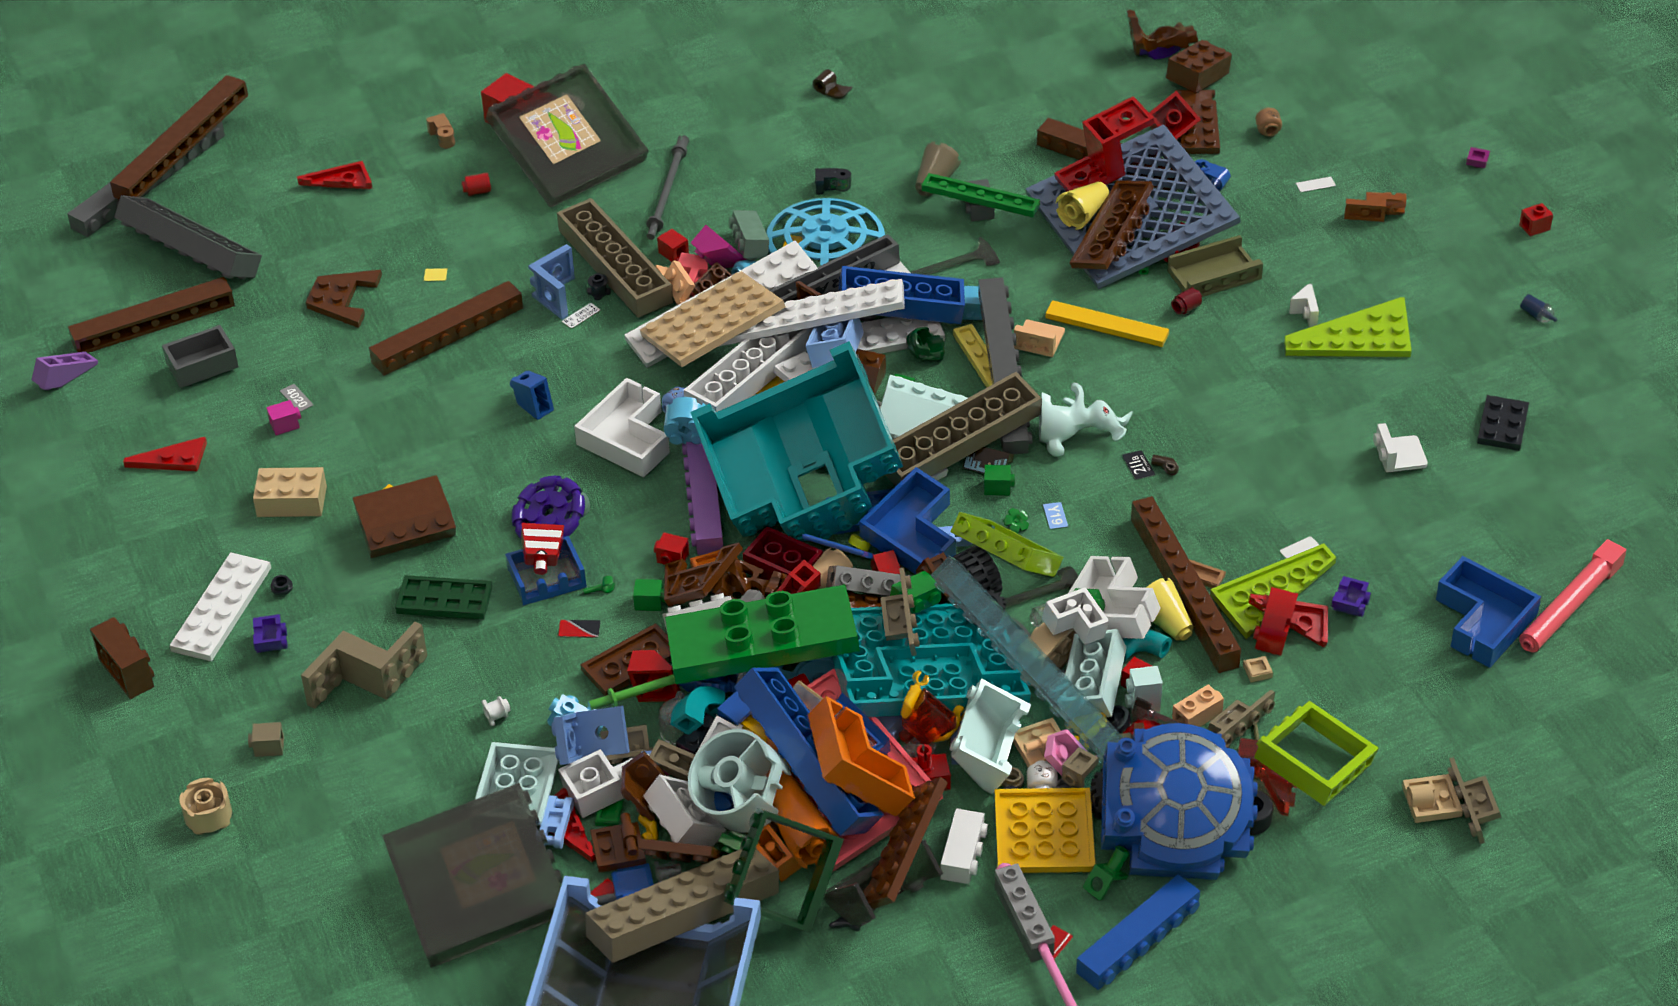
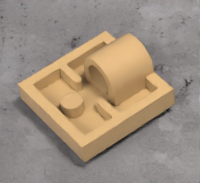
(1432, 798)

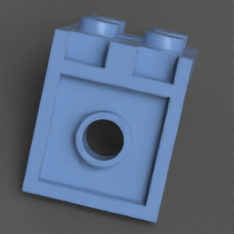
(549, 285)
(578, 734)

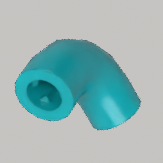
(1153, 643)

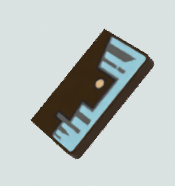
(986, 456)

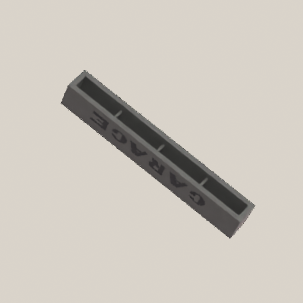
(874, 255)

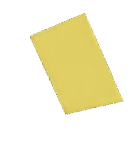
(435, 274)

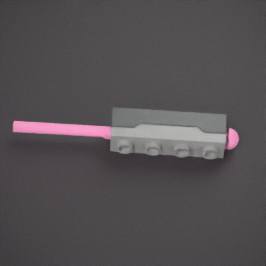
(1029, 922)

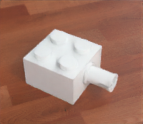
(592, 782)

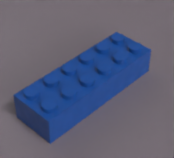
(924, 295)

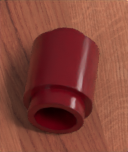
(1186, 301)

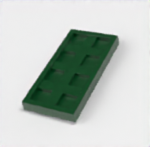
(444, 597)

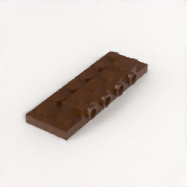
(1113, 225)

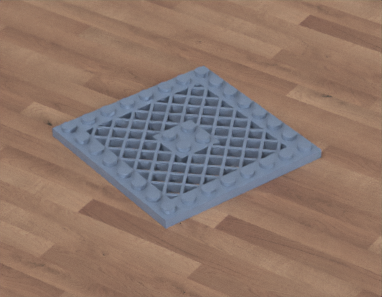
(1179, 236)

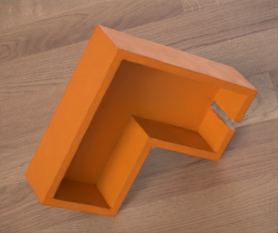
(852, 763)

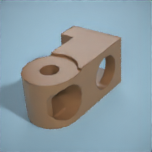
(441, 127)

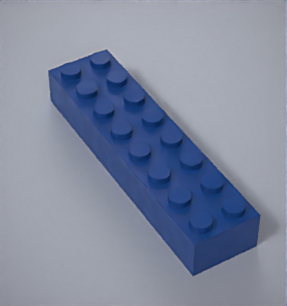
(788, 726)

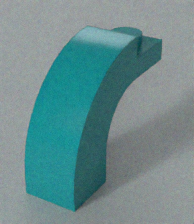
(689, 711)

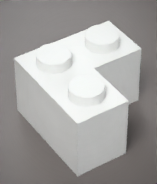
(1076, 611)

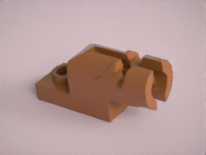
(1375, 206)

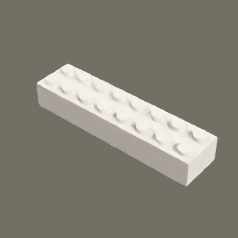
(746, 369)

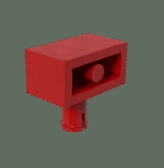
(933, 765)

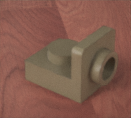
(1078, 767)

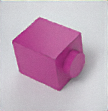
(283, 417)

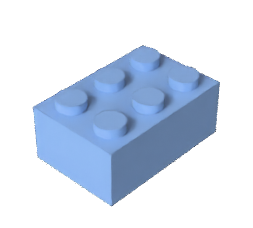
(830, 336)

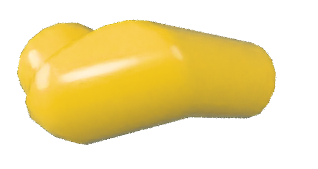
(651, 828)

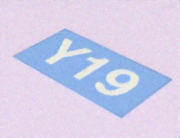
(1055, 515)

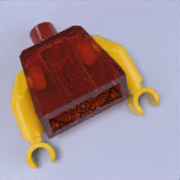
(926, 716)

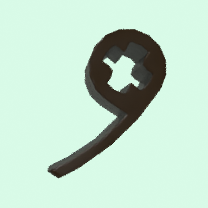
(827, 85)

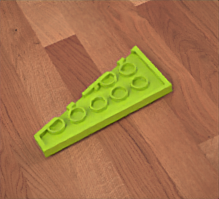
(1290, 574)

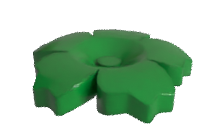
(1016, 520)

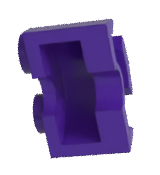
(1351, 597)
(269, 633)

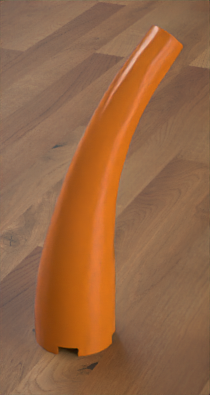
(797, 806)

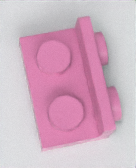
(1060, 748)

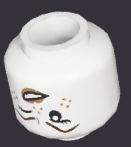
(1041, 775)

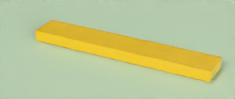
(1107, 323)

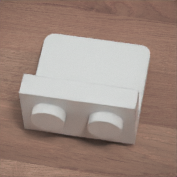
(1398, 452)

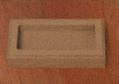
(1209, 576)

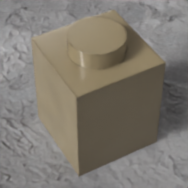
(267, 739)

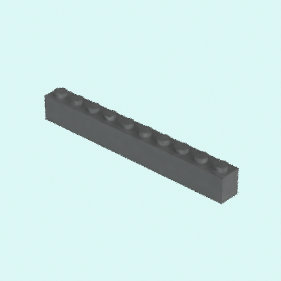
(102, 205)
(1001, 351)

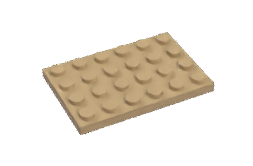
(712, 318)

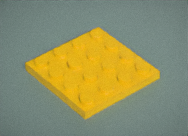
(1045, 829)

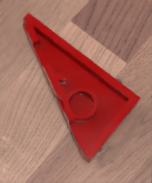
(345, 176)
(180, 456)
(1307, 619)
(575, 833)

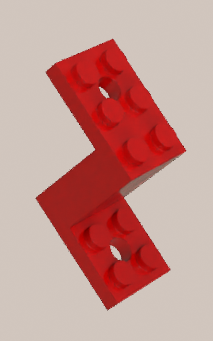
(1103, 145)

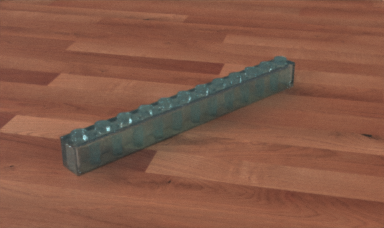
(1025, 656)

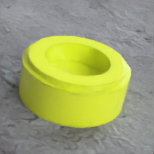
(858, 542)

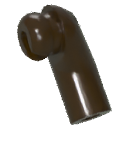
(1167, 463)

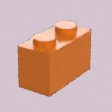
(777, 853)

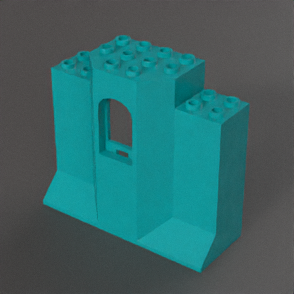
(791, 431)

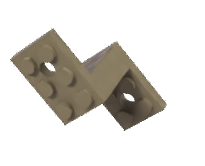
(364, 665)

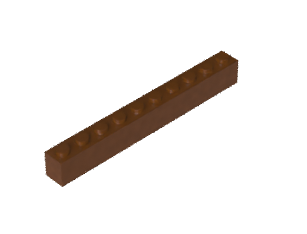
(179, 138)
(1175, 564)

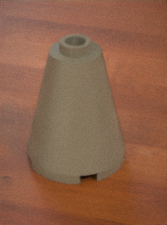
(936, 160)

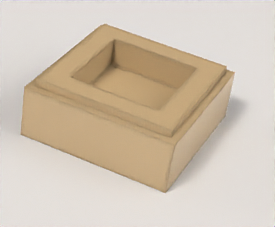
(1257, 669)

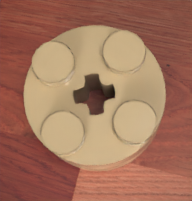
(206, 806)

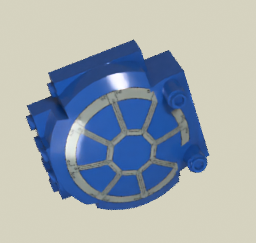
(1177, 801)

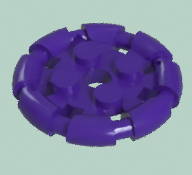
(547, 499)

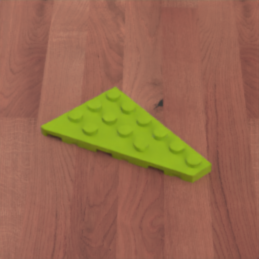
(1366, 333)

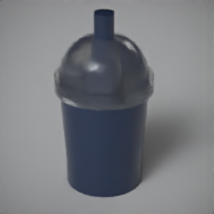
(1538, 309)

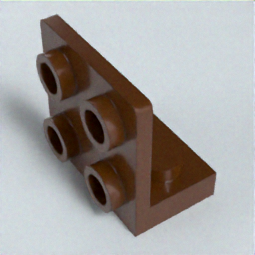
(636, 780)

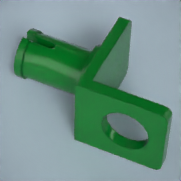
(1107, 872)

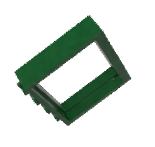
(819, 879)

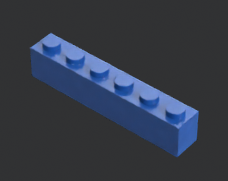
(1138, 932)

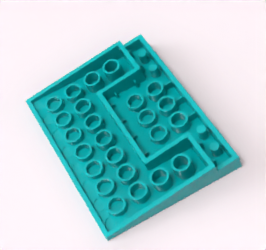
(948, 654)

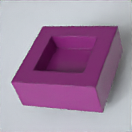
(1478, 157)

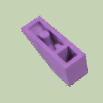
(60, 369)

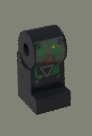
(832, 179)

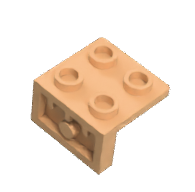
(1038, 337)

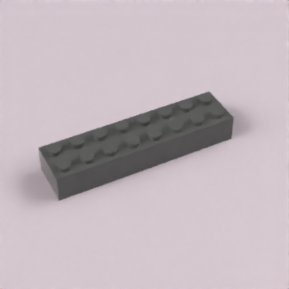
(188, 237)

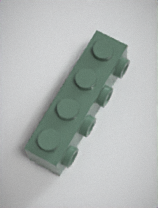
(749, 234)

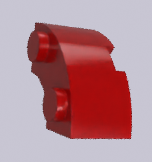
(1276, 620)

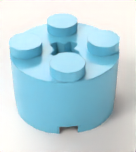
(679, 422)

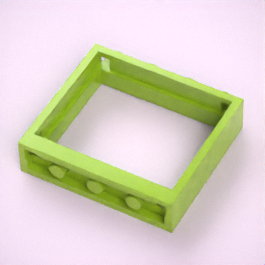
(1007, 544)
(1301, 775)

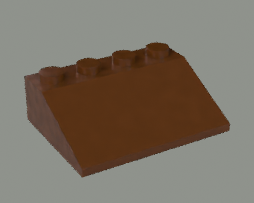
(404, 516)

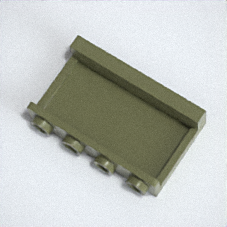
(1214, 267)

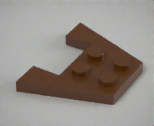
(334, 293)
(696, 582)

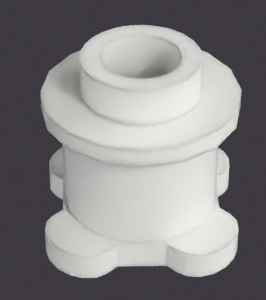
(496, 709)

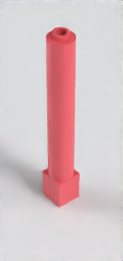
(1604, 565)

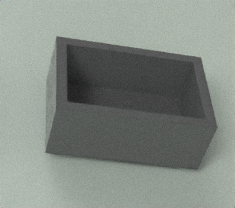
(200, 356)

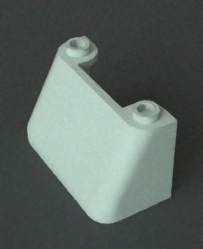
(988, 734)

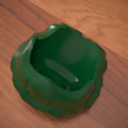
(925, 345)

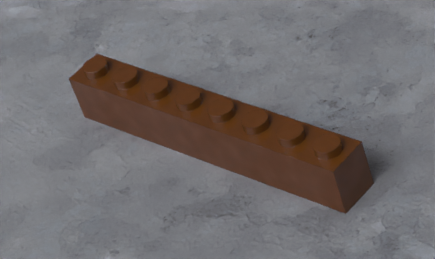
(1071, 142)
(151, 316)
(446, 328)

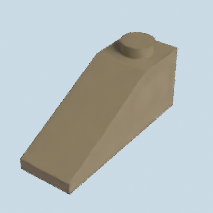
(672, 759)

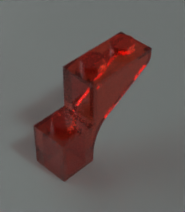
(1277, 787)

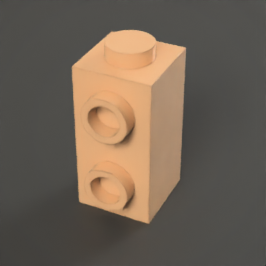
(1199, 707)

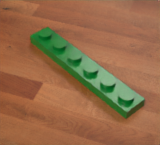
(980, 195)

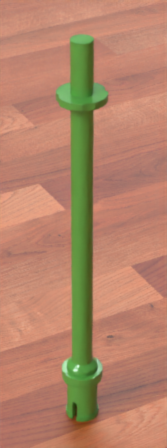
(613, 698)

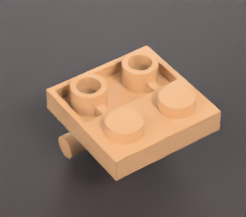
(1032, 740)

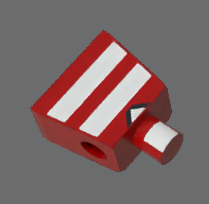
(541, 545)

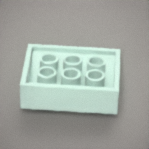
(913, 403)
(523, 764)

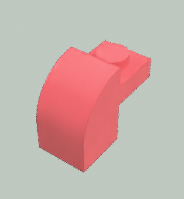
(694, 266)

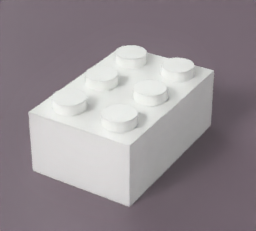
(679, 814)

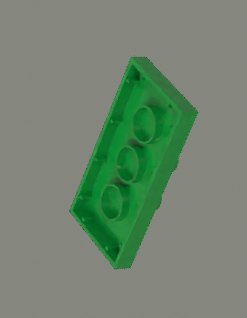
(761, 633)

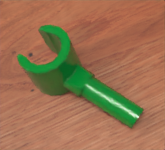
(607, 586)

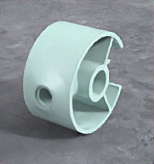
(720, 770)

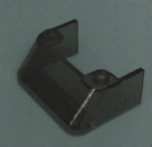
(848, 897)

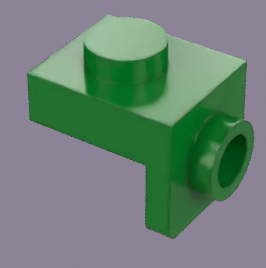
(730, 842)

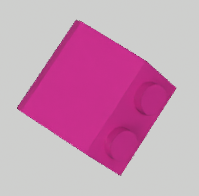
(715, 248)

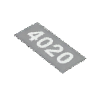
(297, 397)

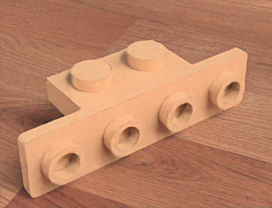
(680, 280)

